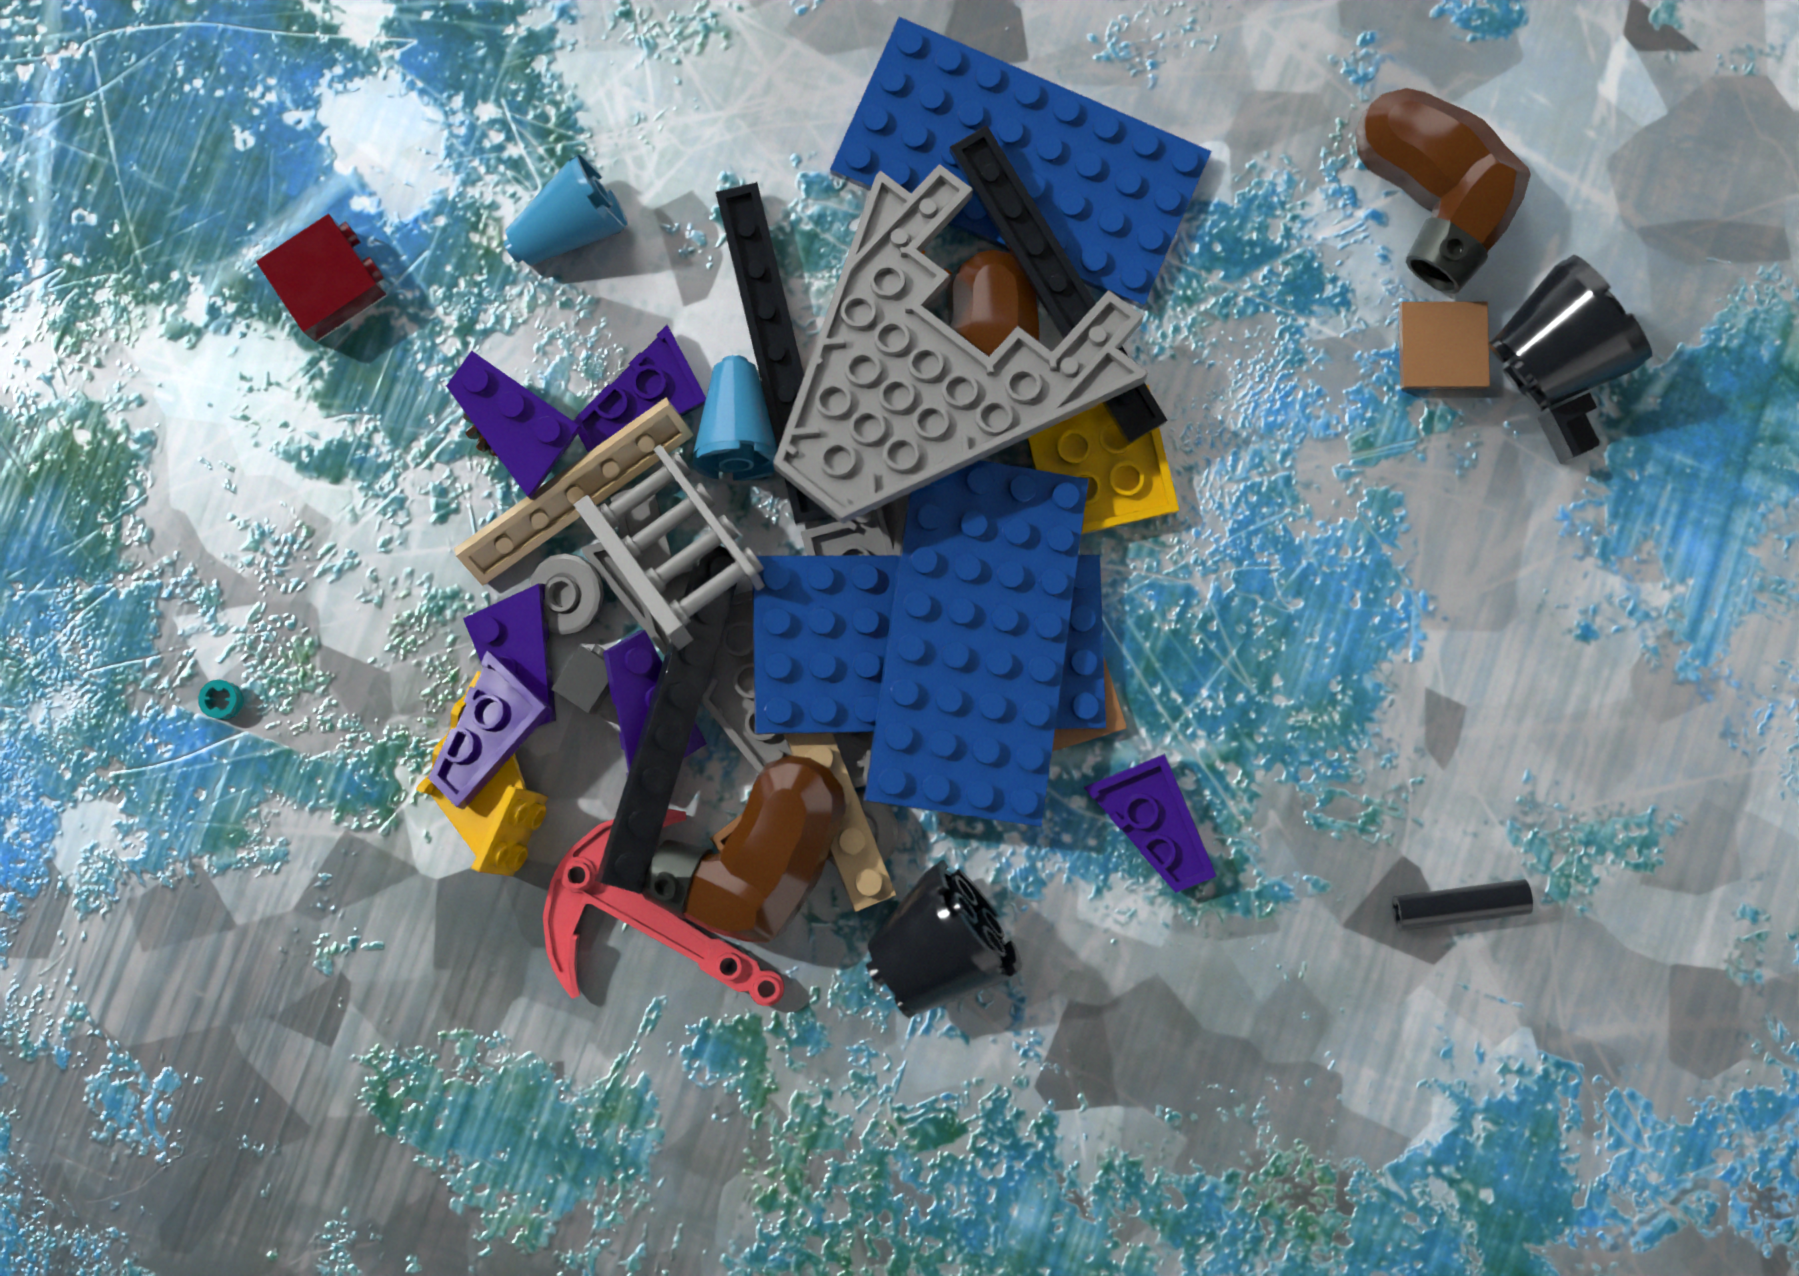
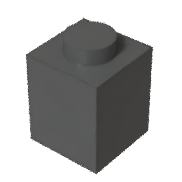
(584, 679)

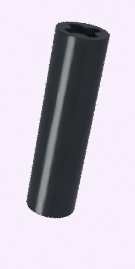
(1462, 905)

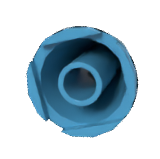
(565, 215)
(735, 424)

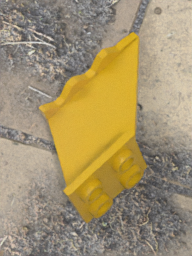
(498, 818)

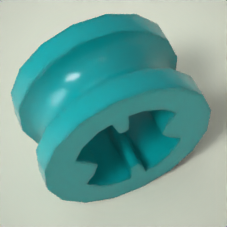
(235, 701)

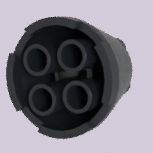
(1569, 336)
(941, 944)

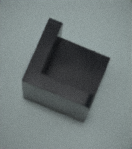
(1570, 428)

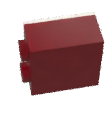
(323, 277)

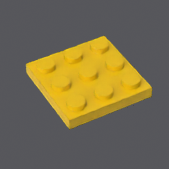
(1124, 479)

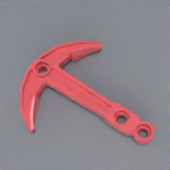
(568, 900)

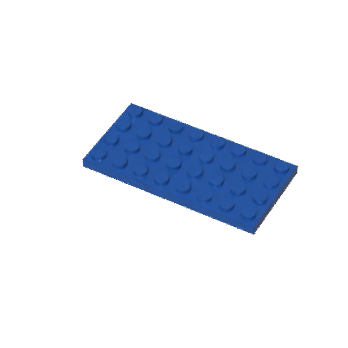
(1096, 174)
(826, 637)
(978, 643)

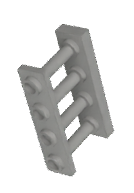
(652, 582)

